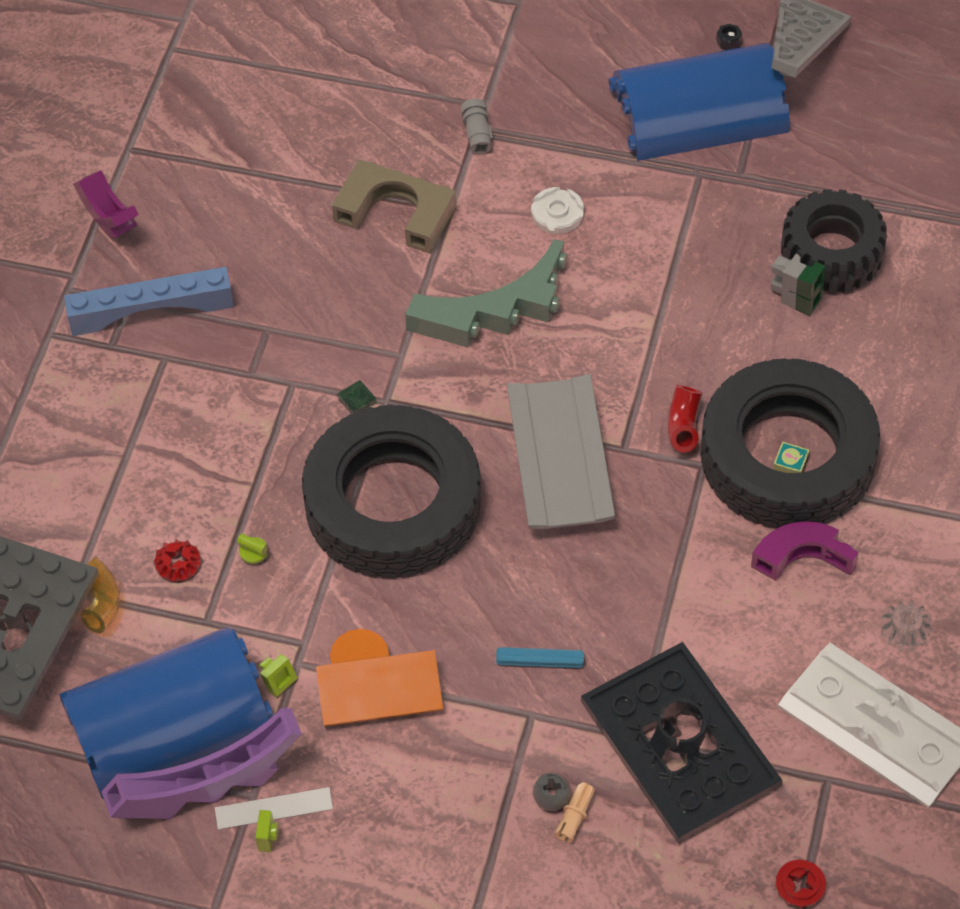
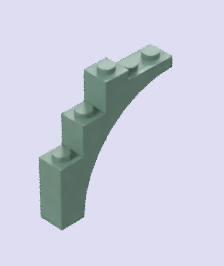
(461, 318)

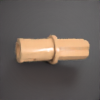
(574, 812)

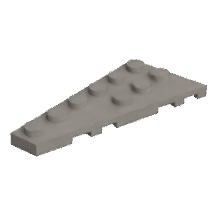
(803, 33)

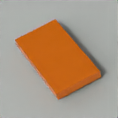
(379, 688)

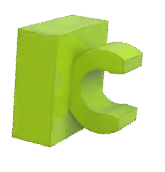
(277, 674)

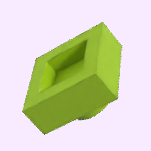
(266, 831)

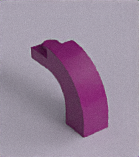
(104, 205)
(802, 541)

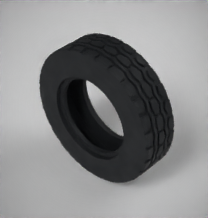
(801, 390)
(395, 546)

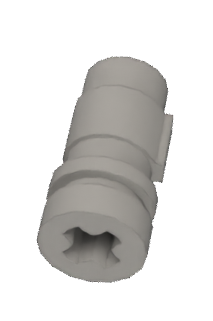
(478, 131)

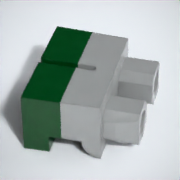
(798, 284)

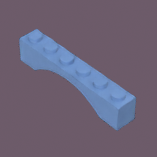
(197, 290)

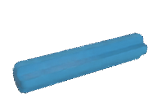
(540, 657)

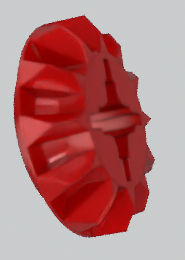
(181, 569)
(795, 871)

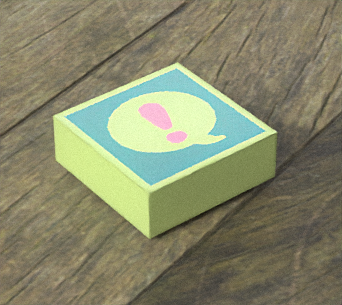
(791, 458)

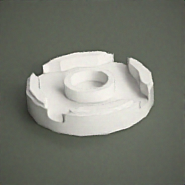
(557, 210)

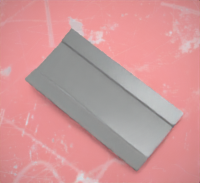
(560, 453)

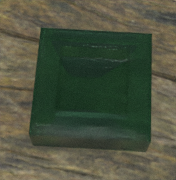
(356, 397)

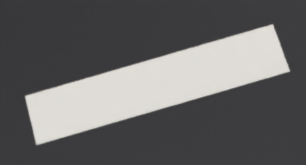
(281, 807)

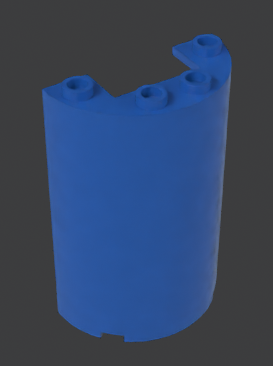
(702, 101)
(167, 708)

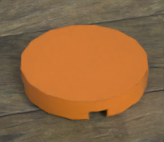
(358, 645)

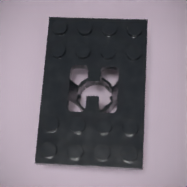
(709, 783)

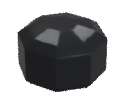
(729, 36)

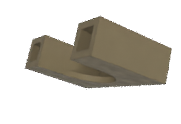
(373, 183)

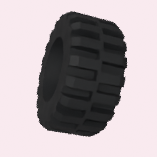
(841, 215)

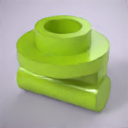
(252, 549)

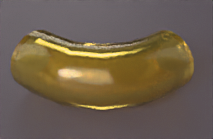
(103, 600)

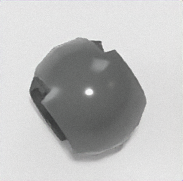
(560, 786)

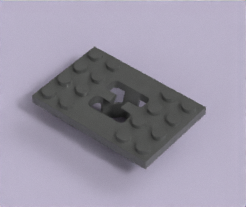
(47, 585)

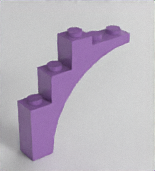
(207, 779)

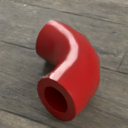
(683, 418)

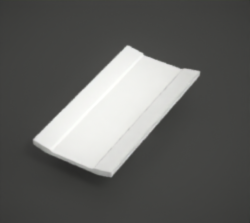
(876, 724)

